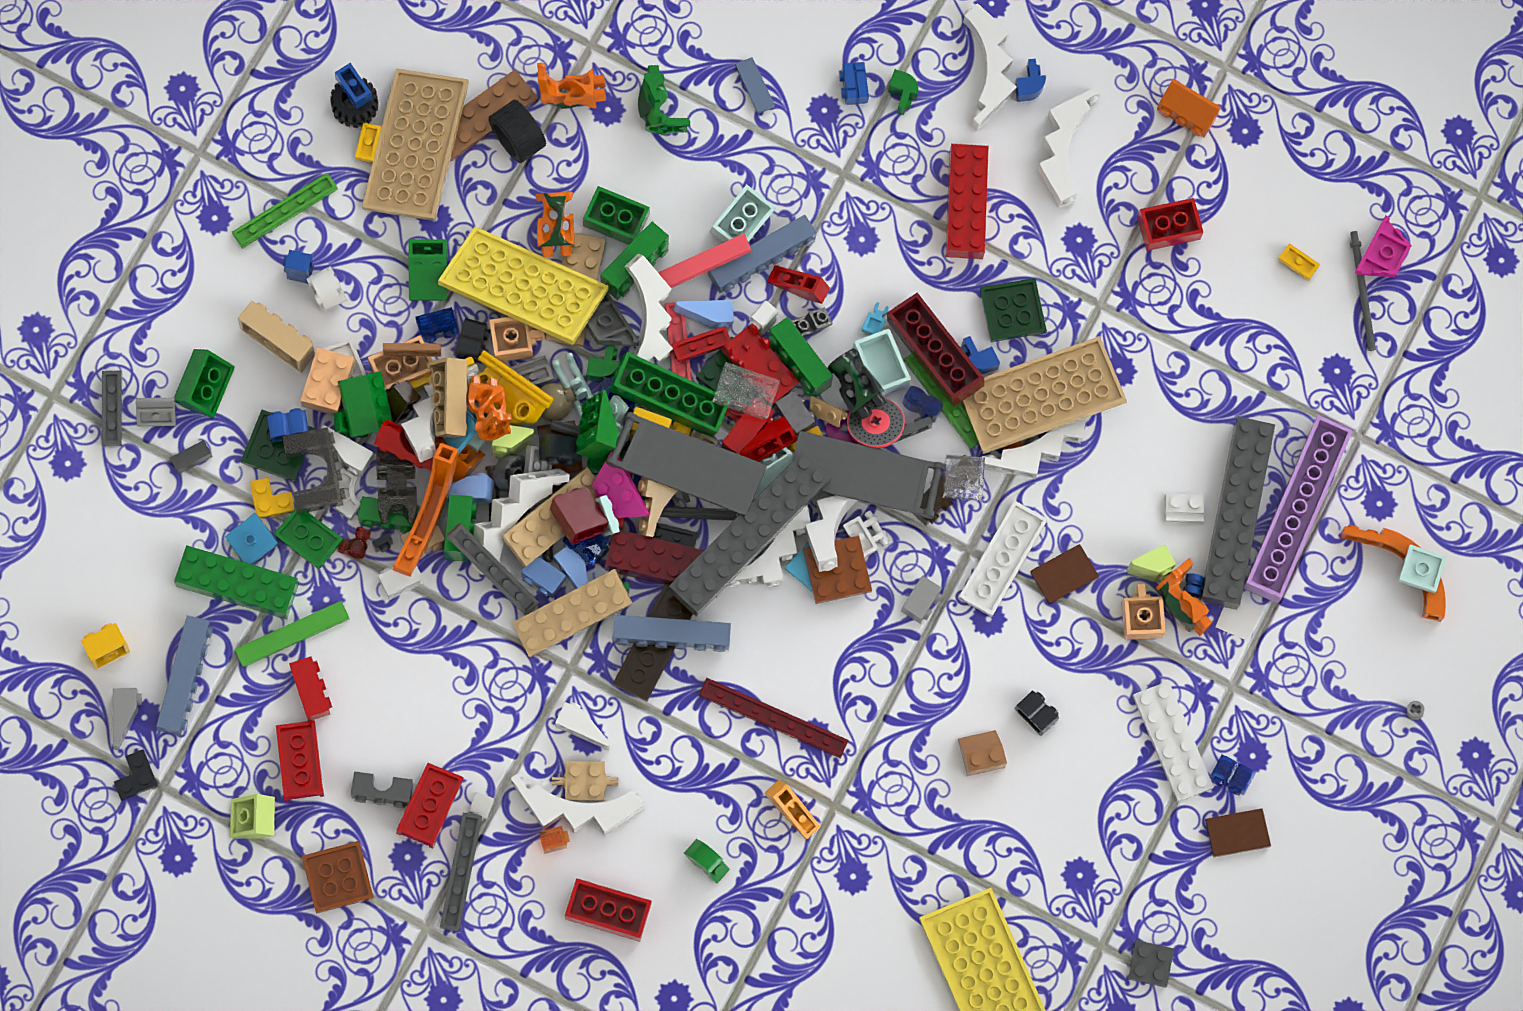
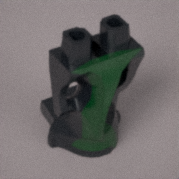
(862, 392)

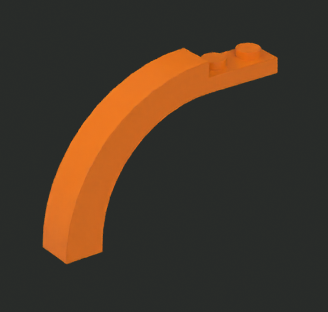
(430, 511)
(1434, 604)

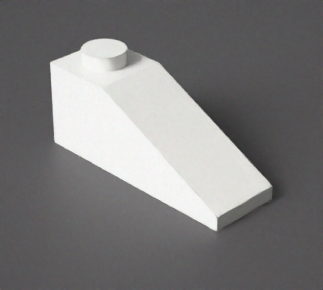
(354, 456)
(577, 723)

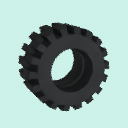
(349, 115)

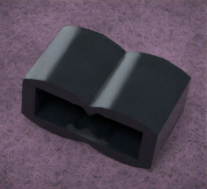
(472, 339)
(1037, 712)

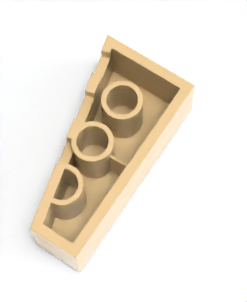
(449, 396)

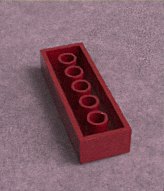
(935, 349)
(648, 557)

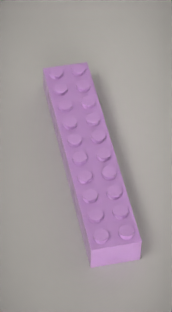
(1297, 509)

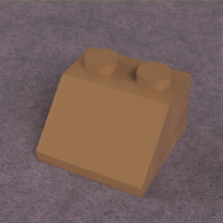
(982, 753)

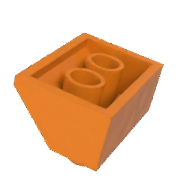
(1188, 108)
(466, 460)

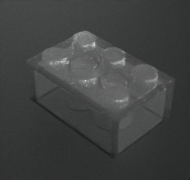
(745, 391)

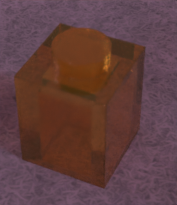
(554, 839)

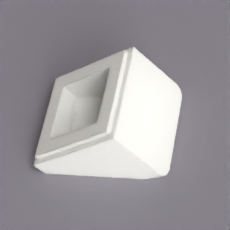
(481, 805)

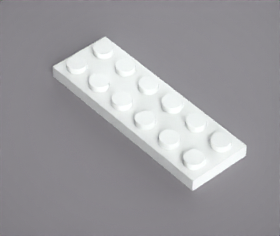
(1003, 558)
(1173, 741)

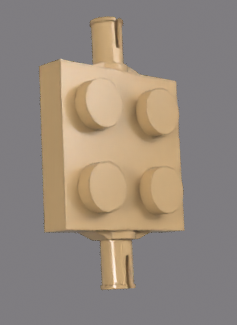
(584, 780)

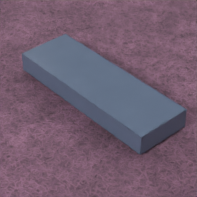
(755, 85)

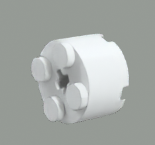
(326, 288)

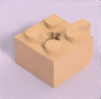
(523, 338)
(1144, 605)

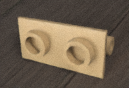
(827, 411)

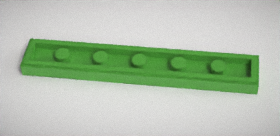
(284, 210)
(956, 415)
(292, 634)

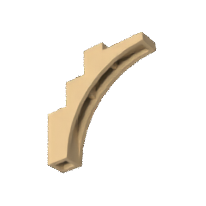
(655, 500)

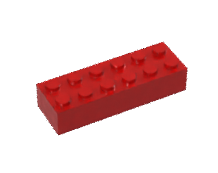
(967, 201)

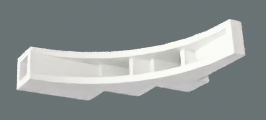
(651, 290)
(783, 547)

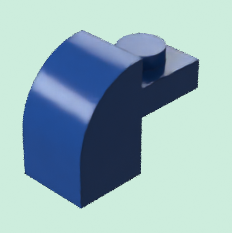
(1032, 86)
(984, 360)

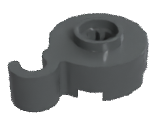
(507, 466)

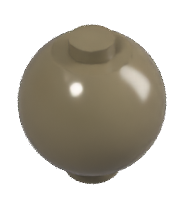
(562, 401)

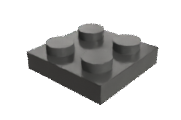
(1150, 963)

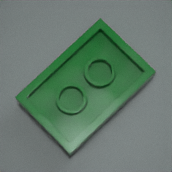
(308, 538)

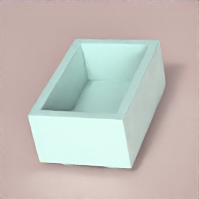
(883, 360)

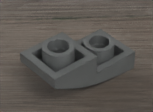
(812, 322)

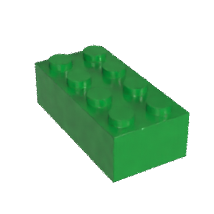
(650, 243)
(800, 358)

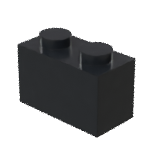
(559, 450)

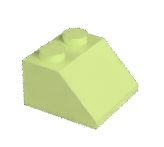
(513, 442)
(1153, 565)
(252, 817)

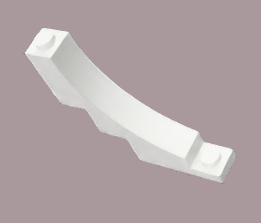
(991, 37)
(1065, 120)
(421, 430)
(1025, 459)
(523, 493)
(822, 533)
(550, 808)

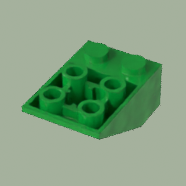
(426, 265)
(597, 427)

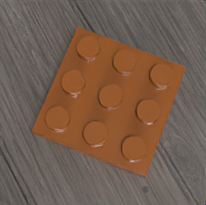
(842, 581)
(337, 877)

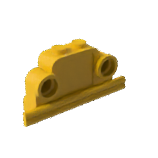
(522, 397)

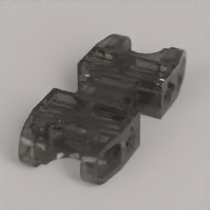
(396, 496)

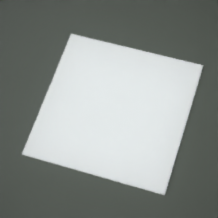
(1239, 621)

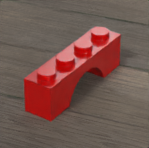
(392, 439)

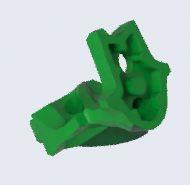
(651, 98)

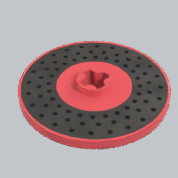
(877, 436)

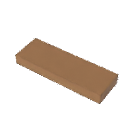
(411, 349)

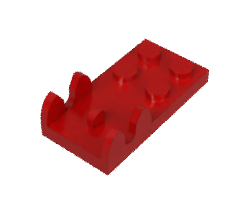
(754, 354)
(299, 760)
(429, 805)

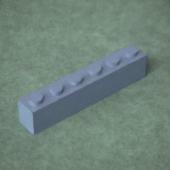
(764, 253)
(671, 632)
(184, 675)

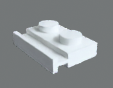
(1184, 508)

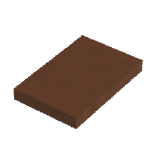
(1064, 574)
(1238, 832)

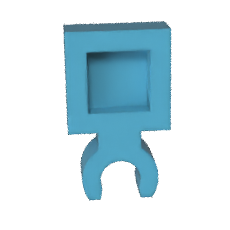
(874, 322)

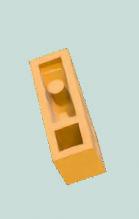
(792, 808)

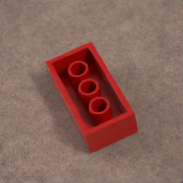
(608, 910)

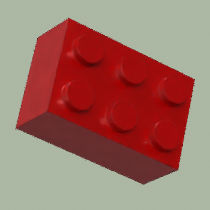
(1170, 224)

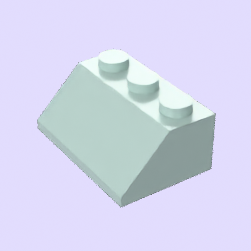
(743, 216)
(775, 466)

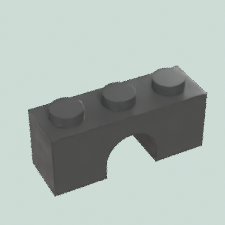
(398, 794)

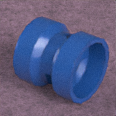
(1193, 584)

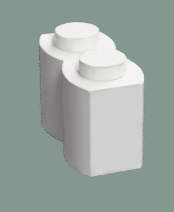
(764, 317)

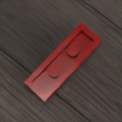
(700, 344)

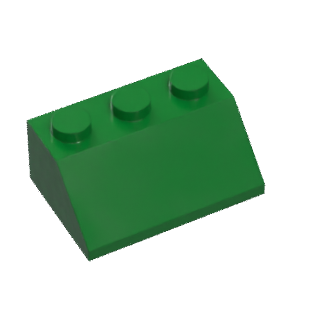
(204, 382)
(365, 403)

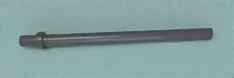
(1356, 244)

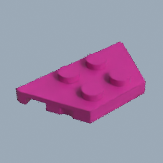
(1385, 252)
(620, 491)

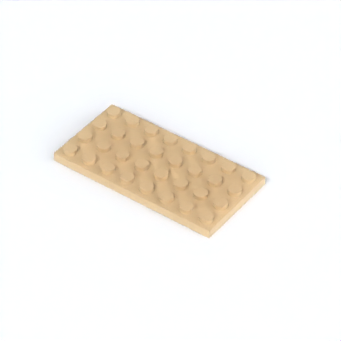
(415, 144)
(1044, 395)

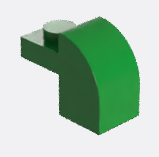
(904, 86)
(601, 368)
(707, 860)

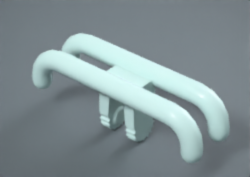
(578, 384)

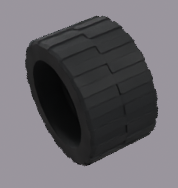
(517, 131)

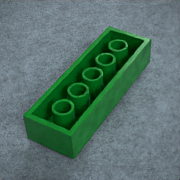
(667, 394)
(236, 582)

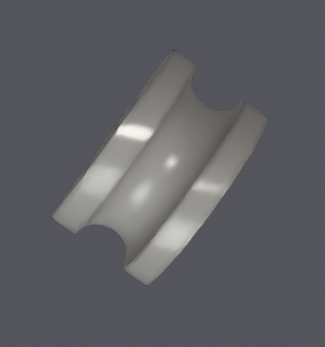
(1414, 716)

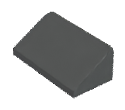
(191, 457)

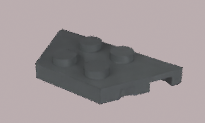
(609, 325)

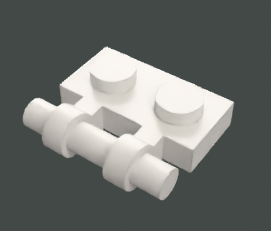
(859, 528)

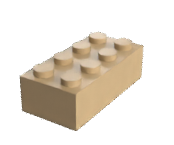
(276, 335)

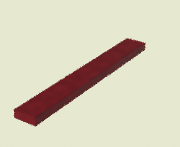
(773, 718)

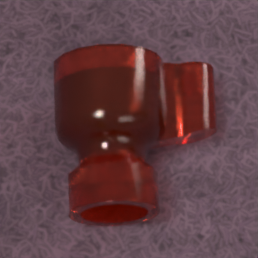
(357, 546)

